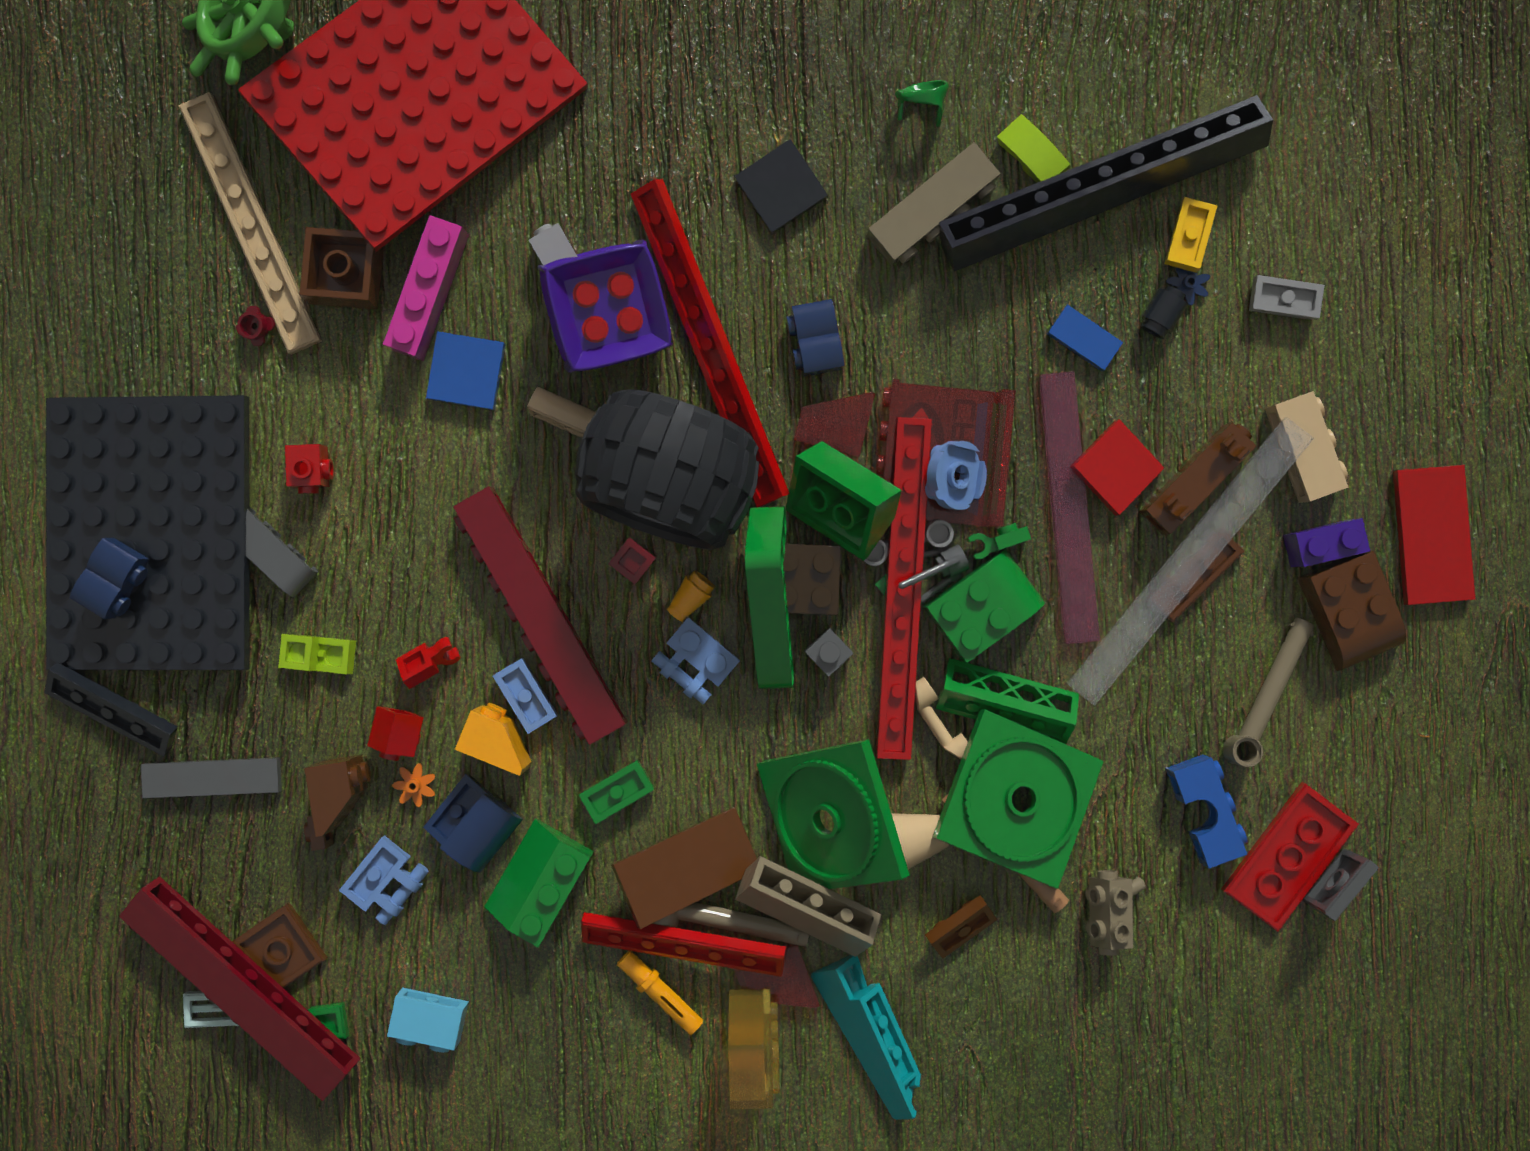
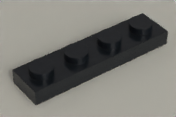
(110, 709)

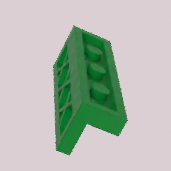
(1037, 715)

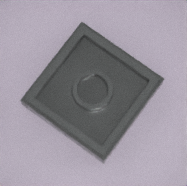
(1340, 884)

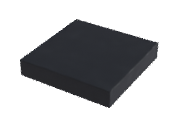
(781, 186)

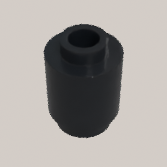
(1163, 312)

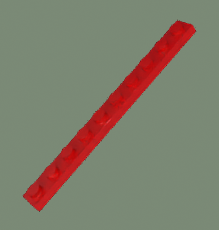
(705, 330)
(903, 605)

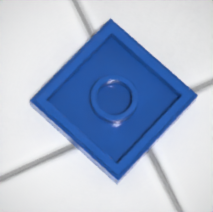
(465, 370)

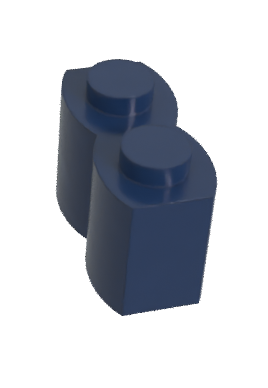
(817, 338)
(110, 578)

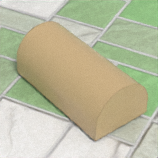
(559, 411)

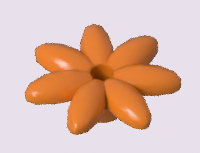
(419, 781)

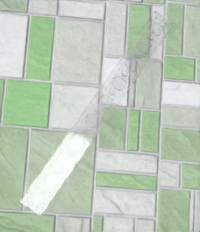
(1190, 560)

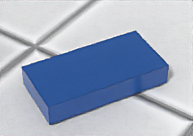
(1084, 338)

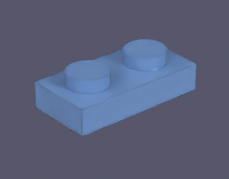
(525, 695)

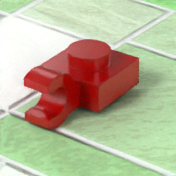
(422, 661)

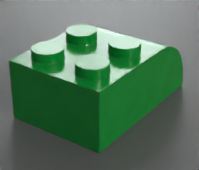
(984, 605)

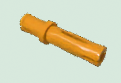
(650, 983)

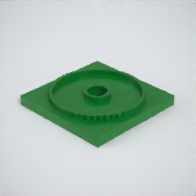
(849, 788)
(980, 805)

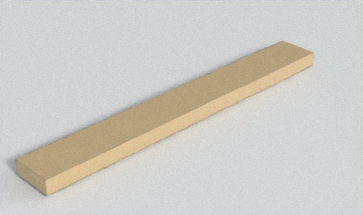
(250, 223)

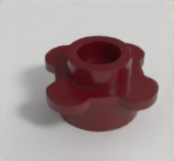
(246, 322)

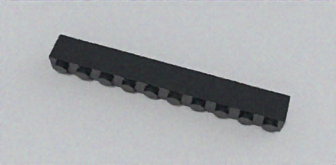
(1105, 183)

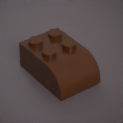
(1353, 609)

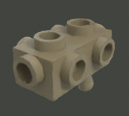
(1111, 911)

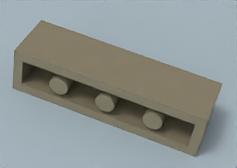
(935, 200)
(808, 906)

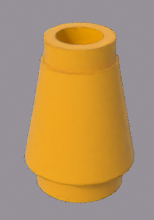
(691, 595)

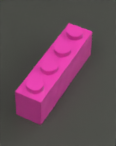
(426, 288)

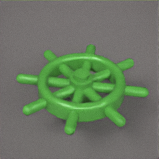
(247, 21)

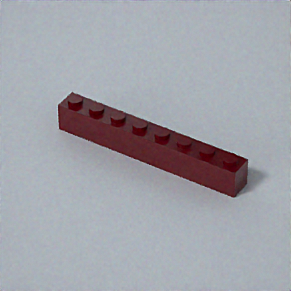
(539, 614)
(239, 987)

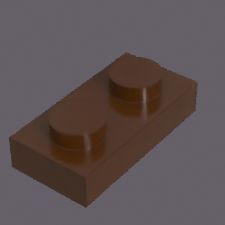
(961, 926)

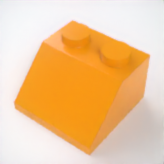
(494, 739)

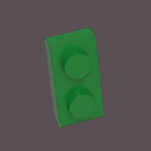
(616, 791)

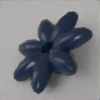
(1189, 289)

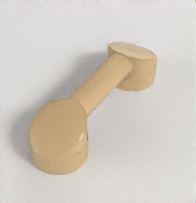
(924, 698)

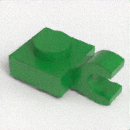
(1007, 537)

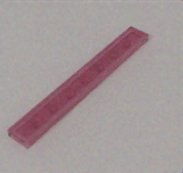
(1069, 508)

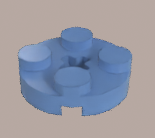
(940, 475)

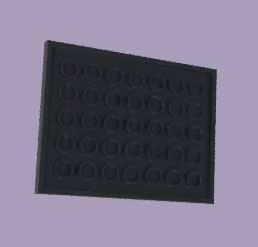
(173, 488)

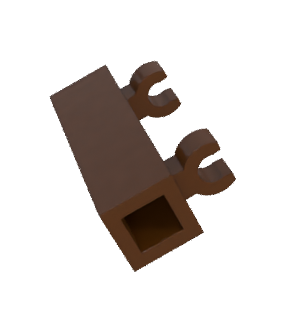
(1198, 478)

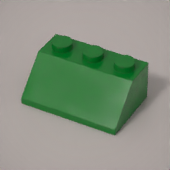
(841, 499)
(537, 882)

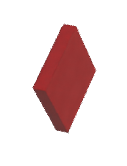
(1117, 467)

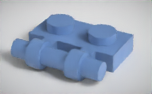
(703, 653)
(376, 872)

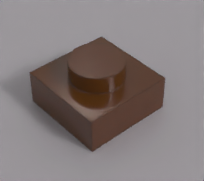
(319, 842)

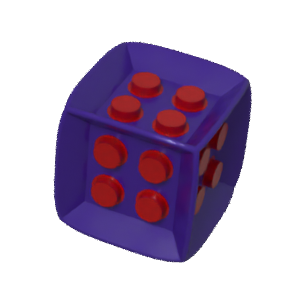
(605, 306)

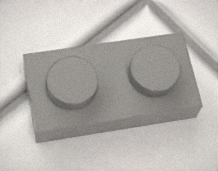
(1286, 297)

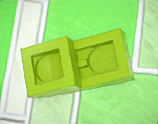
(1032, 149)
(317, 654)

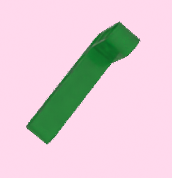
(769, 597)

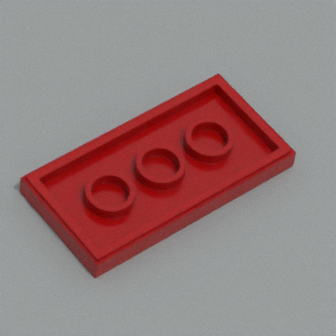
(1434, 535)
(1290, 856)

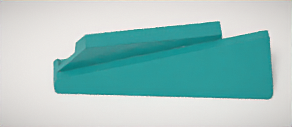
(871, 1032)

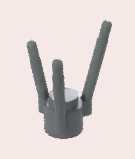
(950, 562)

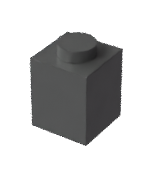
(828, 651)

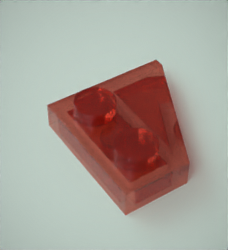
(790, 989)

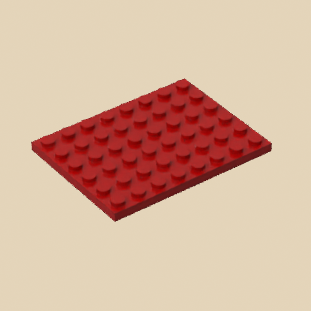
(410, 102)

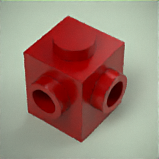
(308, 467)
(395, 733)

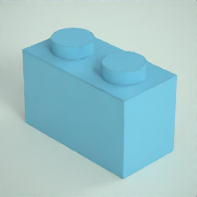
(427, 1020)

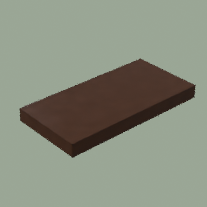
(684, 867)

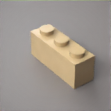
(1317, 468)

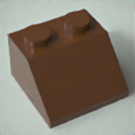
(335, 789)

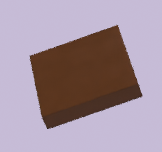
(282, 946)

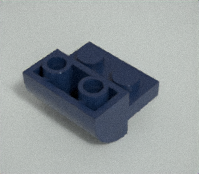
(472, 824)

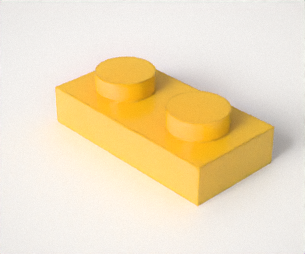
(1190, 234)

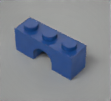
(1220, 836)

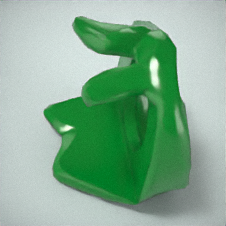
(924, 93)

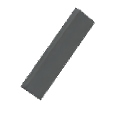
(211, 777)

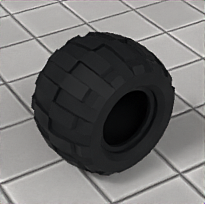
(667, 468)

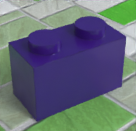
(1326, 543)

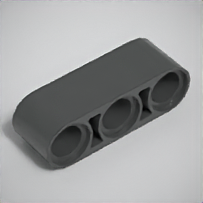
(275, 558)

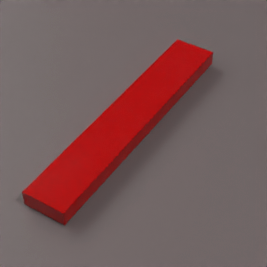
(683, 944)

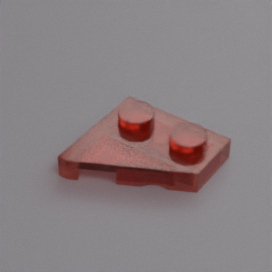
(837, 423)

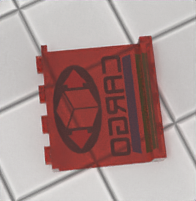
(956, 415)

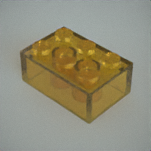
(753, 1049)

